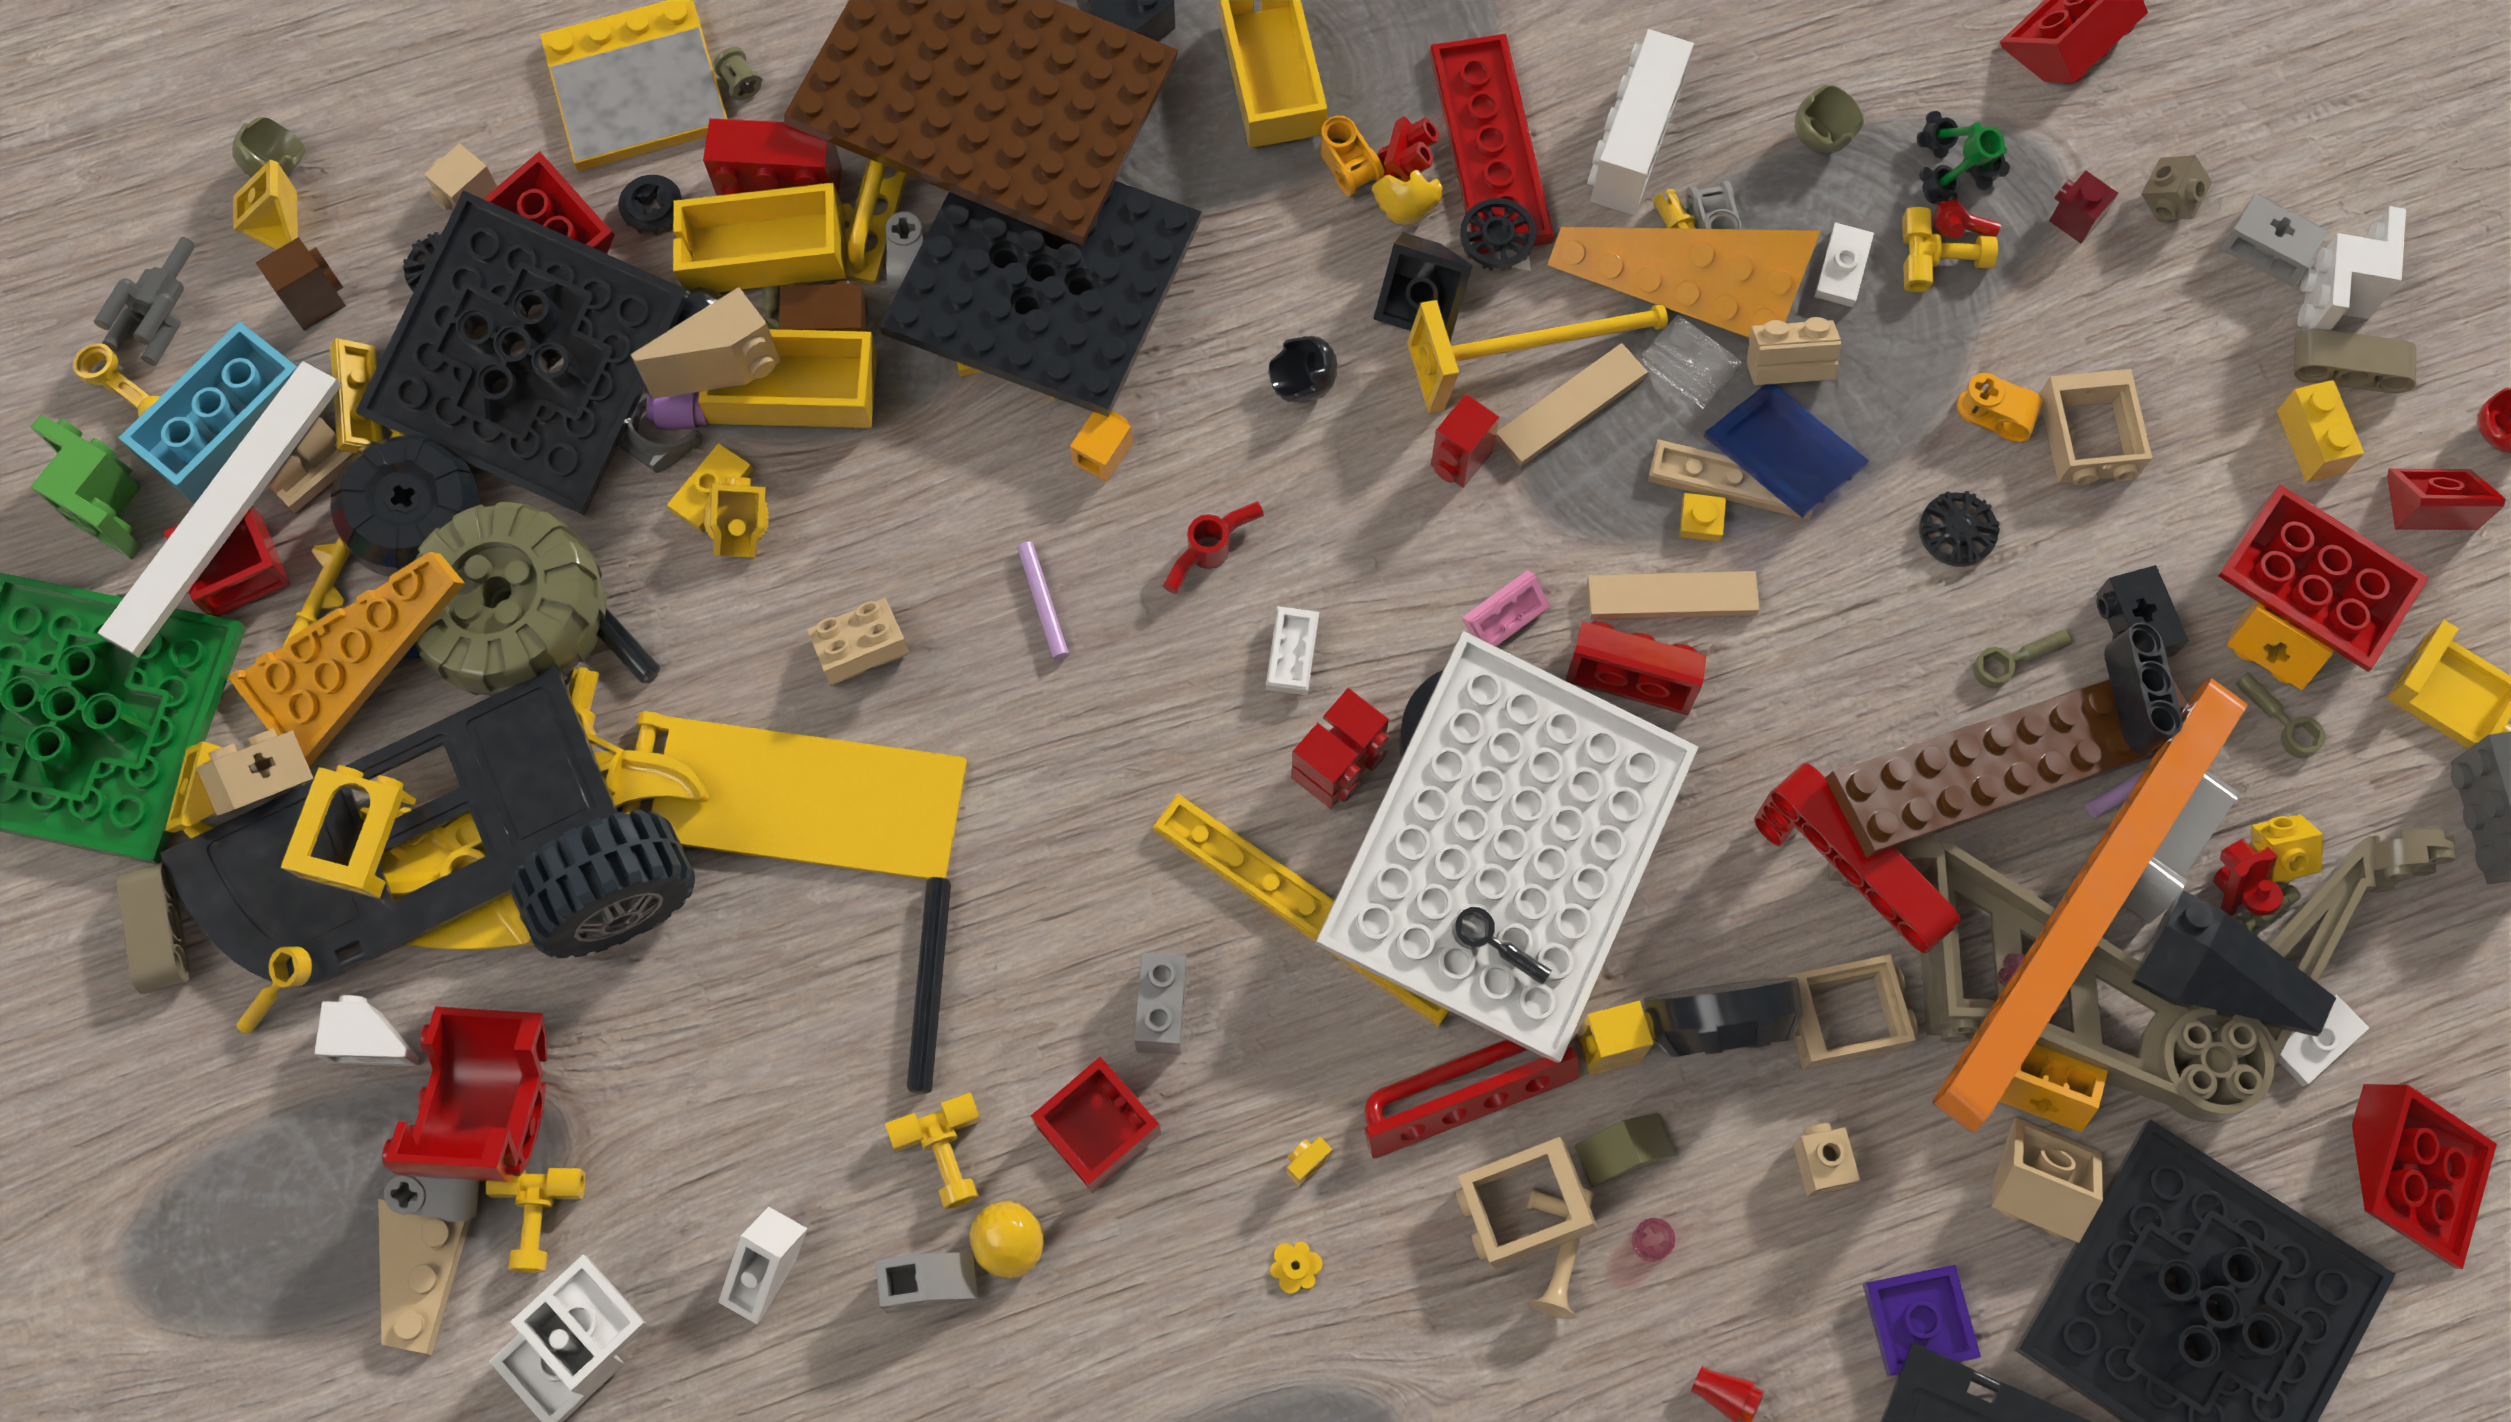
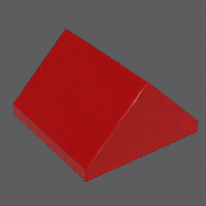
(2441, 499)

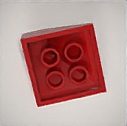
(2420, 1168)

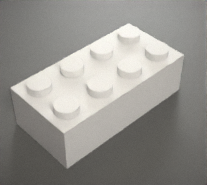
(1638, 121)

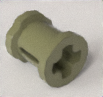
(737, 73)

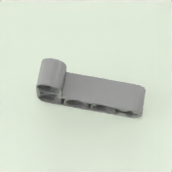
(2189, 834)

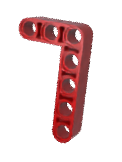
(1885, 879)

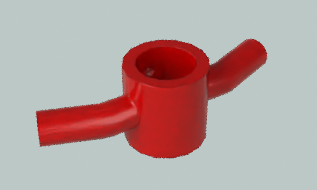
(1213, 556)

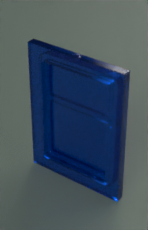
(1786, 449)

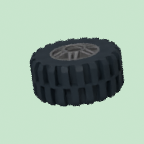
(602, 884)

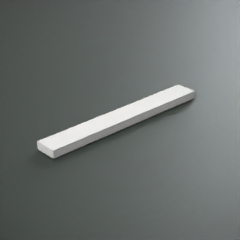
(219, 509)

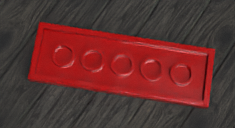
(1489, 129)

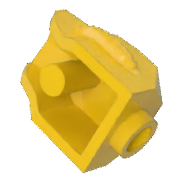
(736, 517)

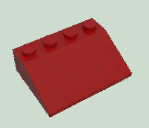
(2323, 577)

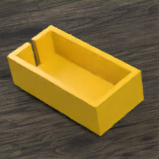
(1273, 70)
(760, 238)
(819, 383)

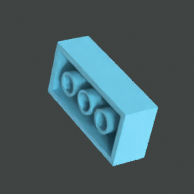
(209, 411)

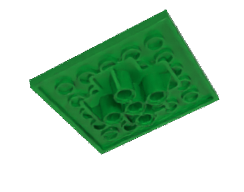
(110, 780)

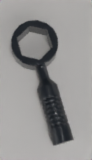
(1506, 950)

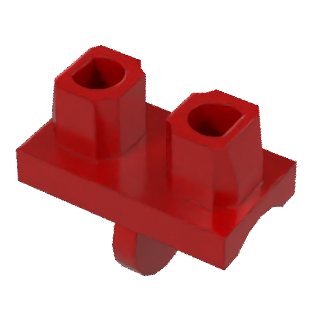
(1408, 148)
(2248, 880)

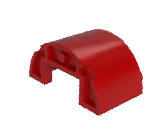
(480, 1099)

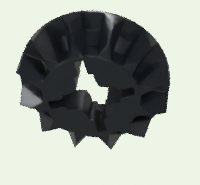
(645, 190)

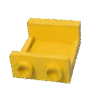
(2454, 689)

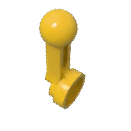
(110, 376)

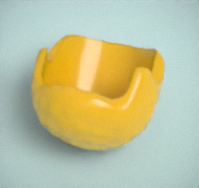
(1407, 201)
(1006, 1239)

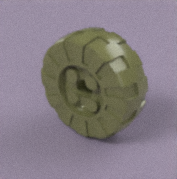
(525, 599)

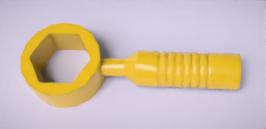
(280, 978)

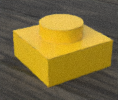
(1702, 517)
(1307, 1159)

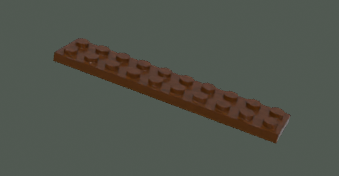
(1983, 768)

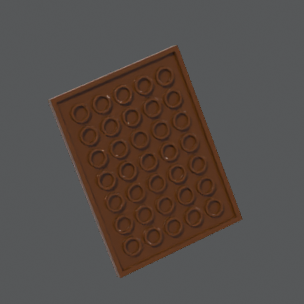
(988, 100)

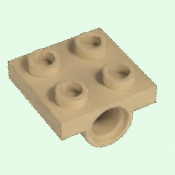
(309, 467)
(858, 641)

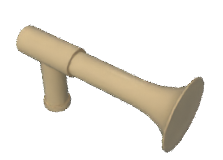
(1554, 1300)

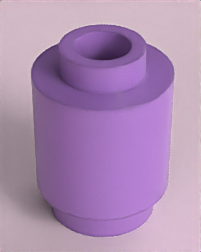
(676, 411)

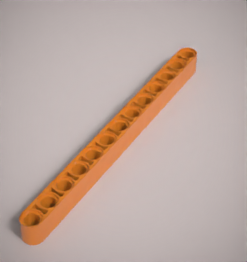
(2087, 908)

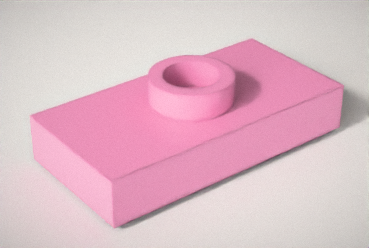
(1507, 610)

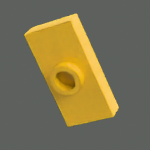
(693, 495)

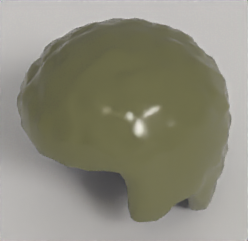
(1828, 119)
(266, 141)

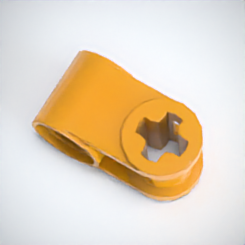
(1352, 161)
(2002, 407)

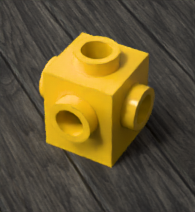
(2294, 842)

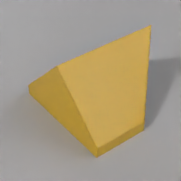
(267, 207)

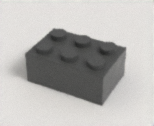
(2485, 789)

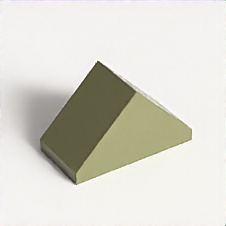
(1624, 1148)

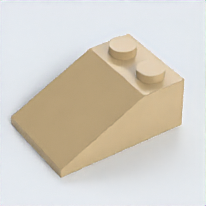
(710, 350)

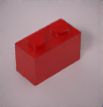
(1464, 441)

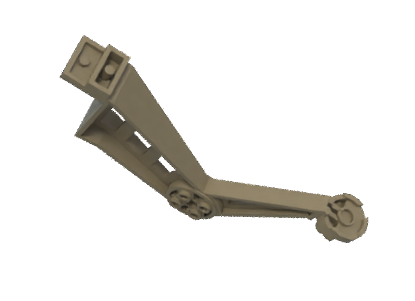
(2174, 1031)

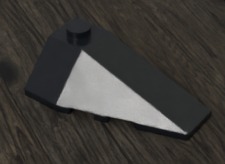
(2220, 965)

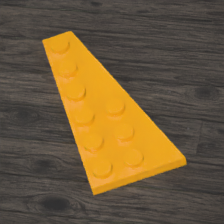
(1707, 274)
(342, 658)

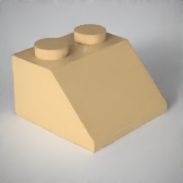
(2048, 1181)

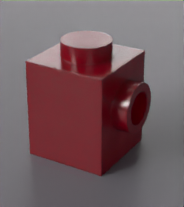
(2082, 205)

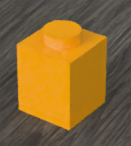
(1102, 444)

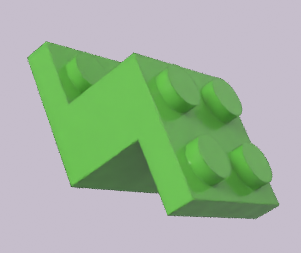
(87, 484)

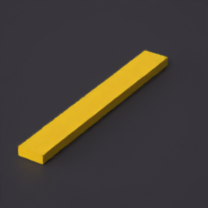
(1266, 884)

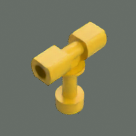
(1927, 250)
(936, 1133)
(534, 1194)

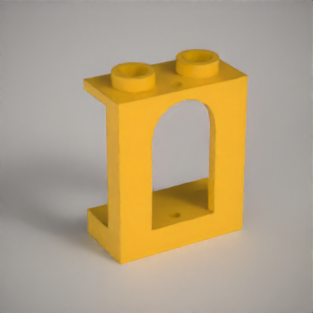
(359, 875)

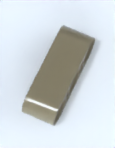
(2355, 360)
(152, 929)

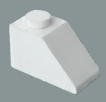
(359, 1034)
(761, 1264)

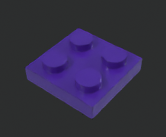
(1921, 1310)

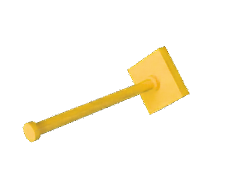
(1436, 358)

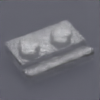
(1690, 361)

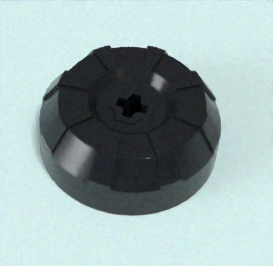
(396, 497)
(1726, 1016)

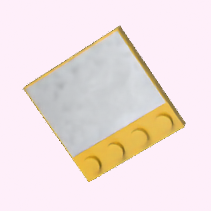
(633, 82)

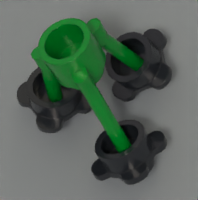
(1981, 151)

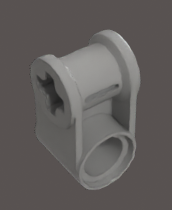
(1713, 207)
(899, 250)
(433, 1197)

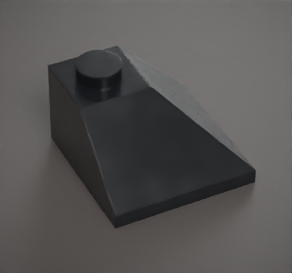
(1418, 274)

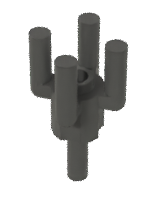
(149, 303)

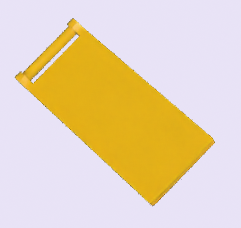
(811, 797)

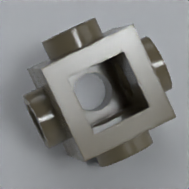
(2176, 188)

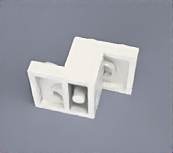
(2354, 273)
(568, 1342)

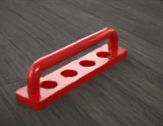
(1469, 1102)

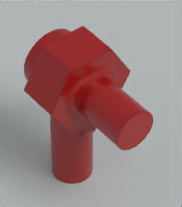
(1954, 219)

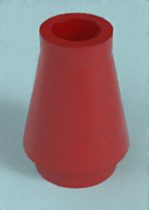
(1729, 1394)

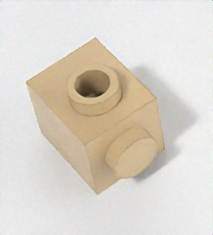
(458, 172)
(1825, 1160)

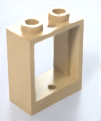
(2089, 389)
(1889, 986)
(1484, 1241)

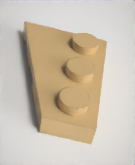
(416, 1276)

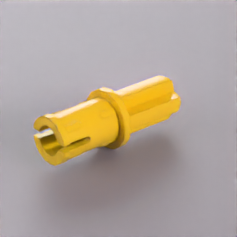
(1673, 211)

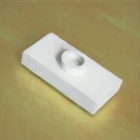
(1844, 265)
(1292, 650)
(2310, 1055)

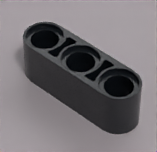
(2143, 688)

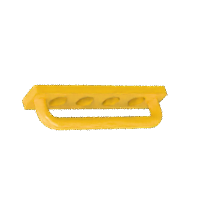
(862, 265)

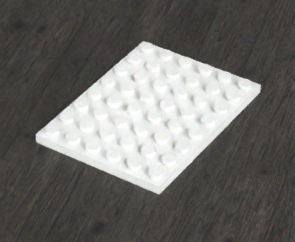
(1515, 806)

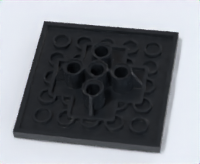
(987, 271)
(544, 428)
(2122, 1334)

